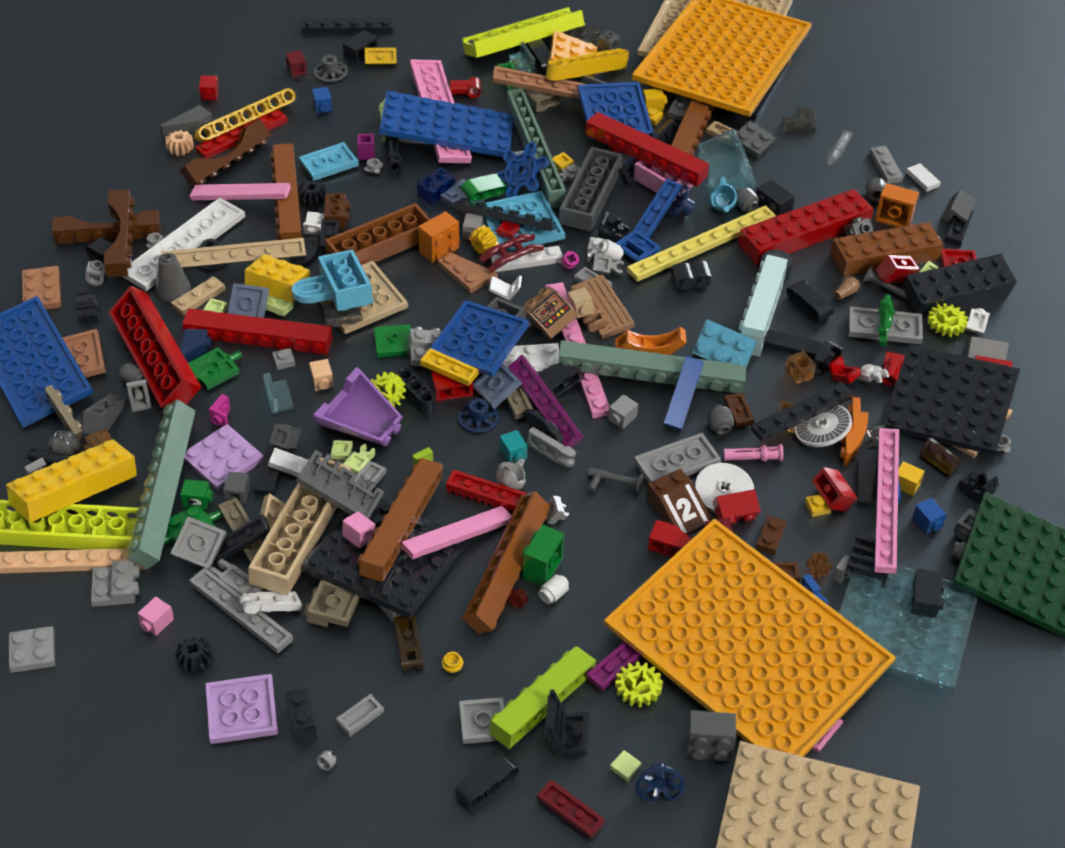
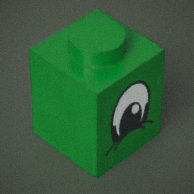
(195, 493)

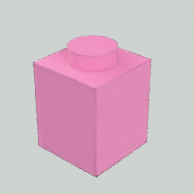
(358, 529)
(155, 616)

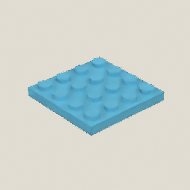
(531, 203)

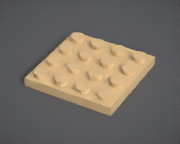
(386, 299)

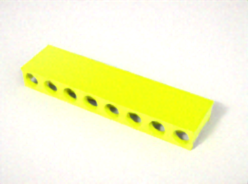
(522, 31)
(69, 530)

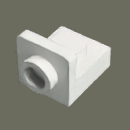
(977, 321)

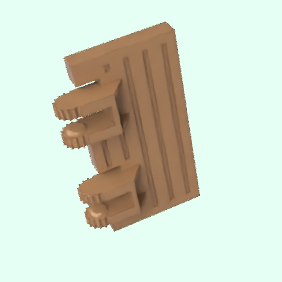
(609, 314)

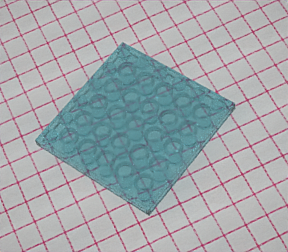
(923, 645)

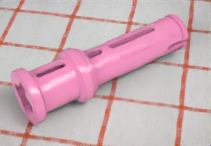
(764, 453)

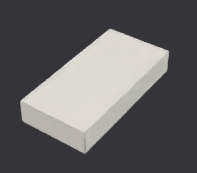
(923, 177)
(287, 462)

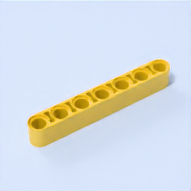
(587, 64)
(238, 118)

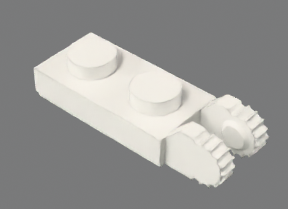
(270, 602)

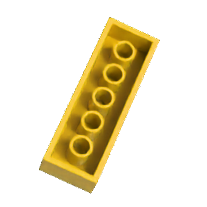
(71, 480)

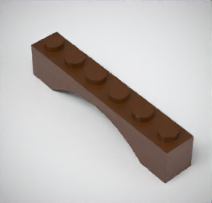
(249, 137)
(71, 230)
(117, 255)

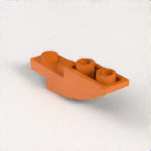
(856, 435)

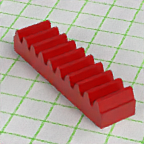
(483, 490)

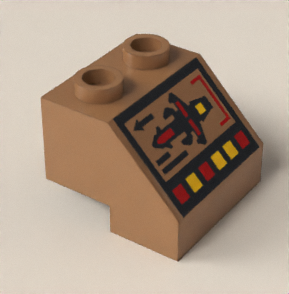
(549, 312)

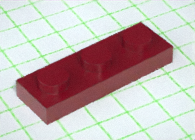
(571, 809)

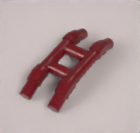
(506, 257)

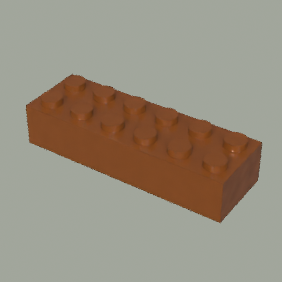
(381, 236)
(862, 251)

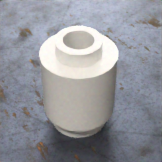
(611, 249)
(553, 589)

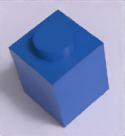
(322, 100)
(929, 515)

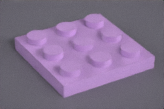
(220, 454)
(241, 709)

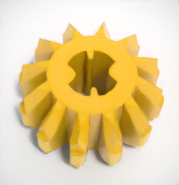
(482, 239)

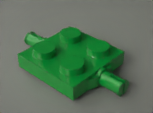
(215, 367)
(177, 521)

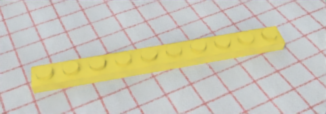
(696, 245)

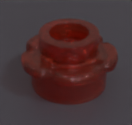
(518, 598)

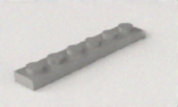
(228, 600)

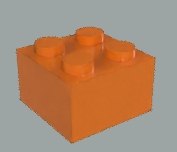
(896, 206)
(439, 237)

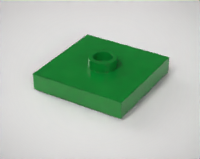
(392, 340)

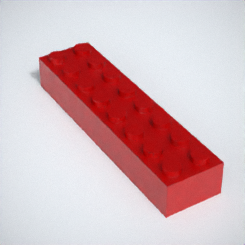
(804, 225)
(154, 348)

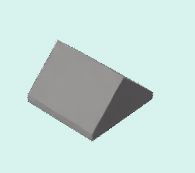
(987, 348)

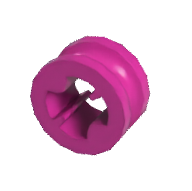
(565, 261)

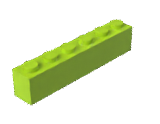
(531, 704)

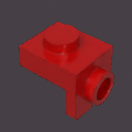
(843, 373)

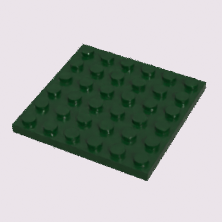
(1016, 563)

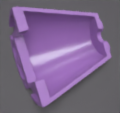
(360, 411)

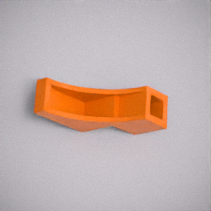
(661, 344)

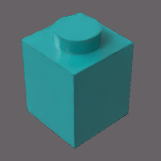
(513, 446)

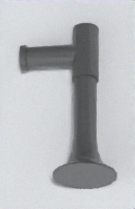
(871, 276)
(598, 474)

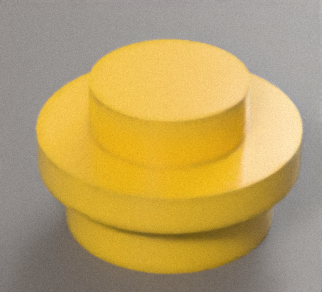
(452, 662)

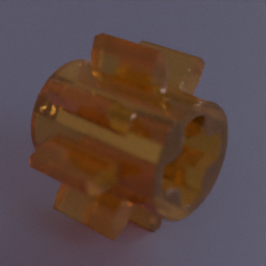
(819, 564)

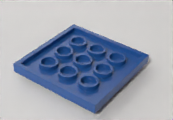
(618, 101)
(480, 336)

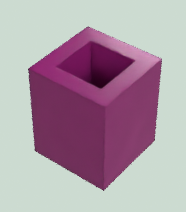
(365, 146)

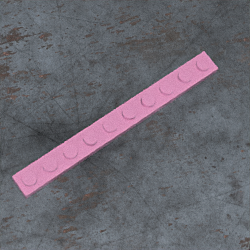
(590, 384)
(887, 502)

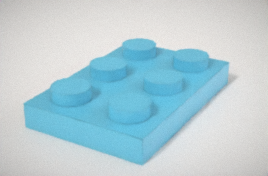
(328, 161)
(724, 344)

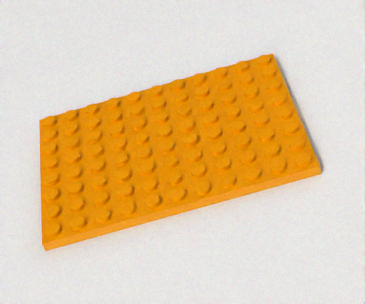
(722, 53)
(750, 642)

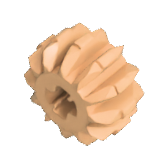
(179, 143)

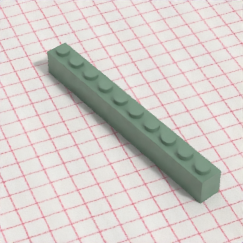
(529, 131)
(649, 366)
(161, 485)

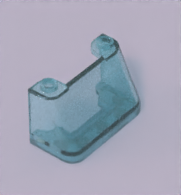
(727, 160)

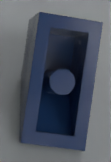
(195, 343)

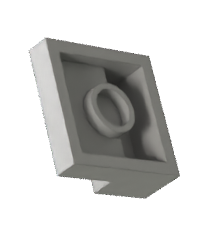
(420, 342)
(115, 584)

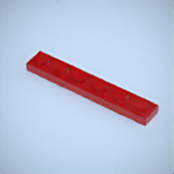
(229, 139)

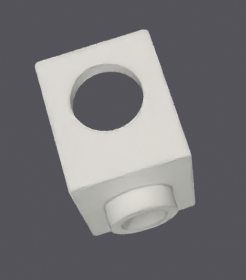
(313, 223)
(503, 289)

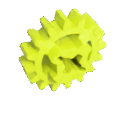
(947, 320)
(391, 384)
(638, 684)

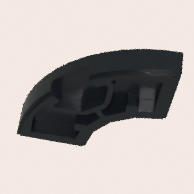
(311, 250)
(536, 420)

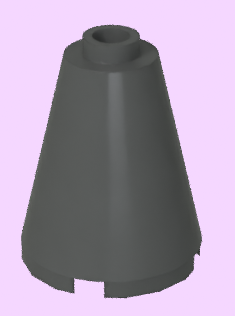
(170, 279)

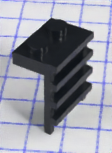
(864, 546)
(566, 730)

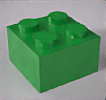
(542, 555)

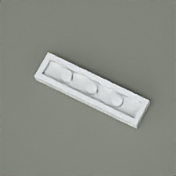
(549, 255)

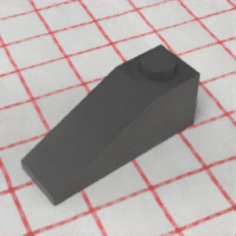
(188, 121)
(102, 414)

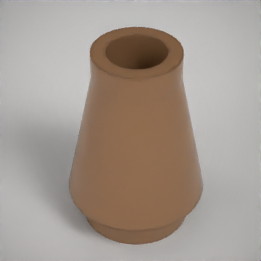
(848, 287)

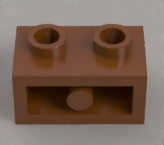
(336, 208)

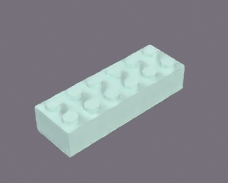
(764, 300)

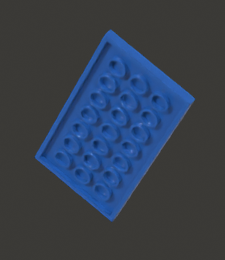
(446, 124)
(34, 358)

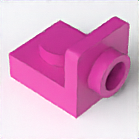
(219, 411)

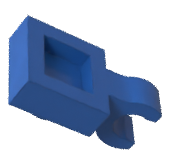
(810, 584)

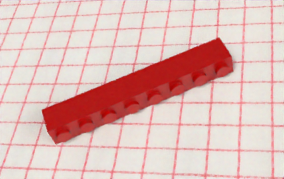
(647, 149)
(261, 331)

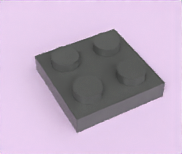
(755, 139)

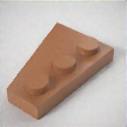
(465, 272)

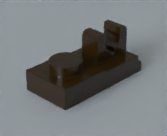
(940, 456)

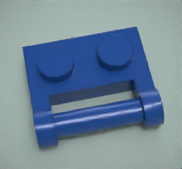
(640, 244)

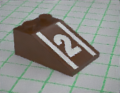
(678, 501)

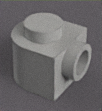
(95, 273)

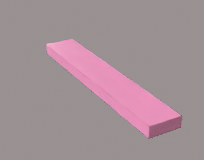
(241, 191)
(456, 532)

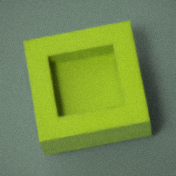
(426, 454)

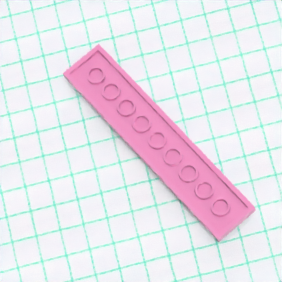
(432, 83)

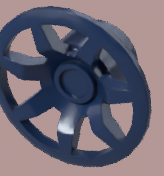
(682, 204)
(478, 413)
(659, 781)

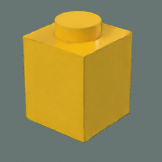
(654, 99)
(909, 478)

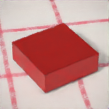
(508, 229)

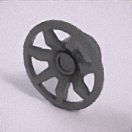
(330, 67)

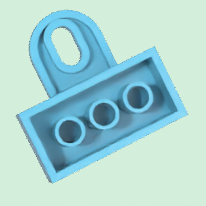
(339, 280)

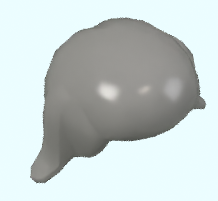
(511, 474)

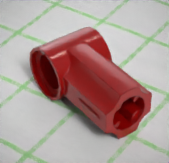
(468, 87)
(893, 364)

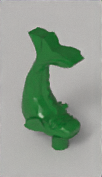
(886, 312)

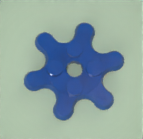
(518, 162)

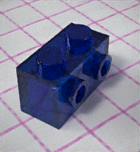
(435, 185)

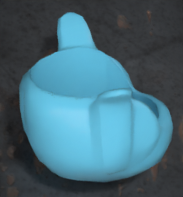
(723, 196)

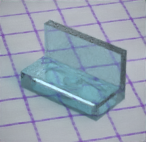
(524, 60)
(277, 394)

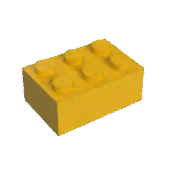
(275, 275)

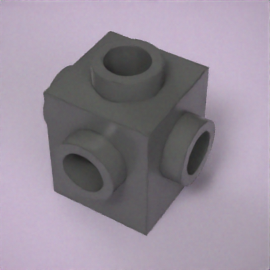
(858, 226)

